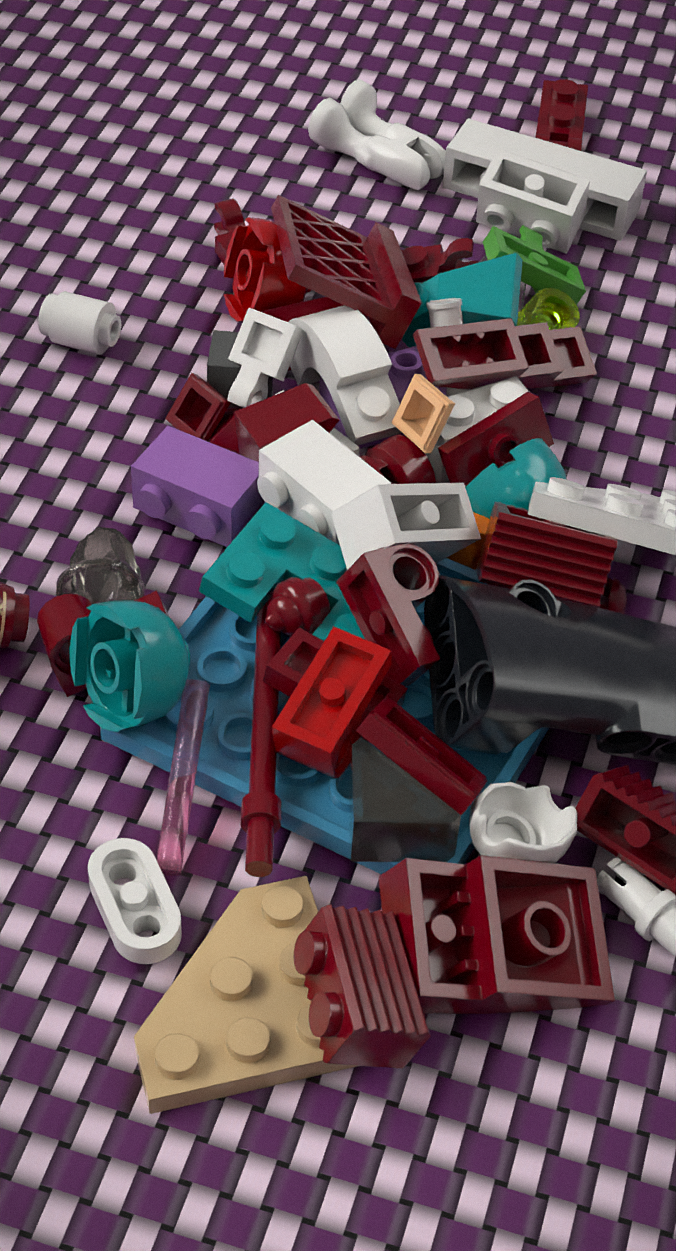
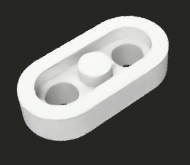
(136, 905)

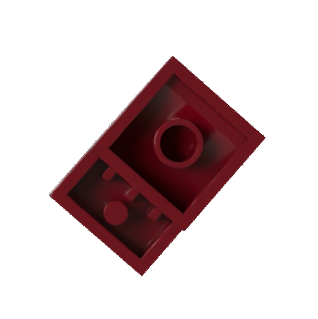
(500, 934)

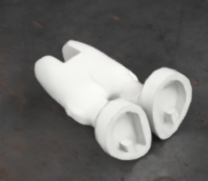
(376, 144)

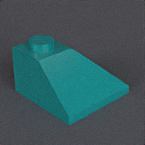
(486, 288)

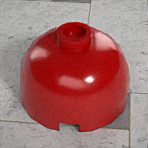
(258, 270)

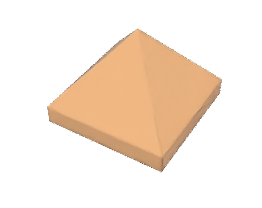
(423, 413)

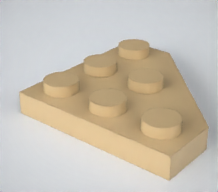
(236, 1007)

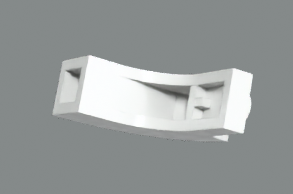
(355, 368)

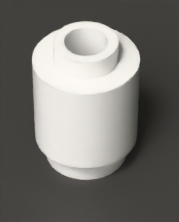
(79, 322)

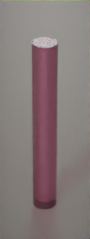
(182, 777)

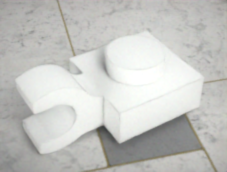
(264, 350)

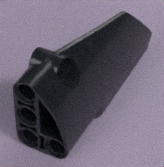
(543, 661)

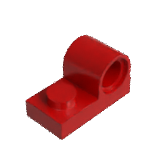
(329, 703)

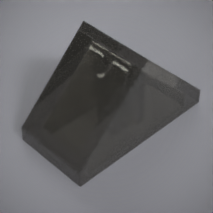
(395, 813)

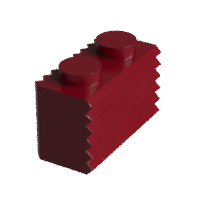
(559, 556)
(631, 822)
(360, 988)

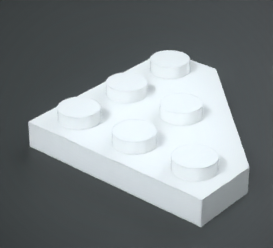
(609, 512)

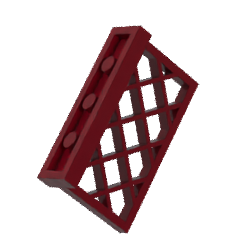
(348, 267)

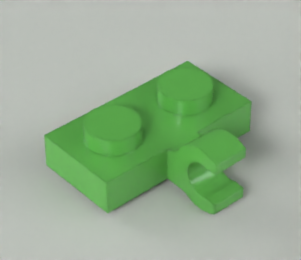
(538, 267)

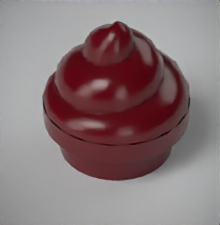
(297, 605)

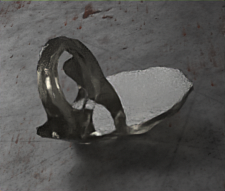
(102, 569)

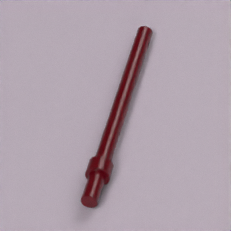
(261, 805)

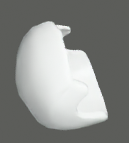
(521, 823)

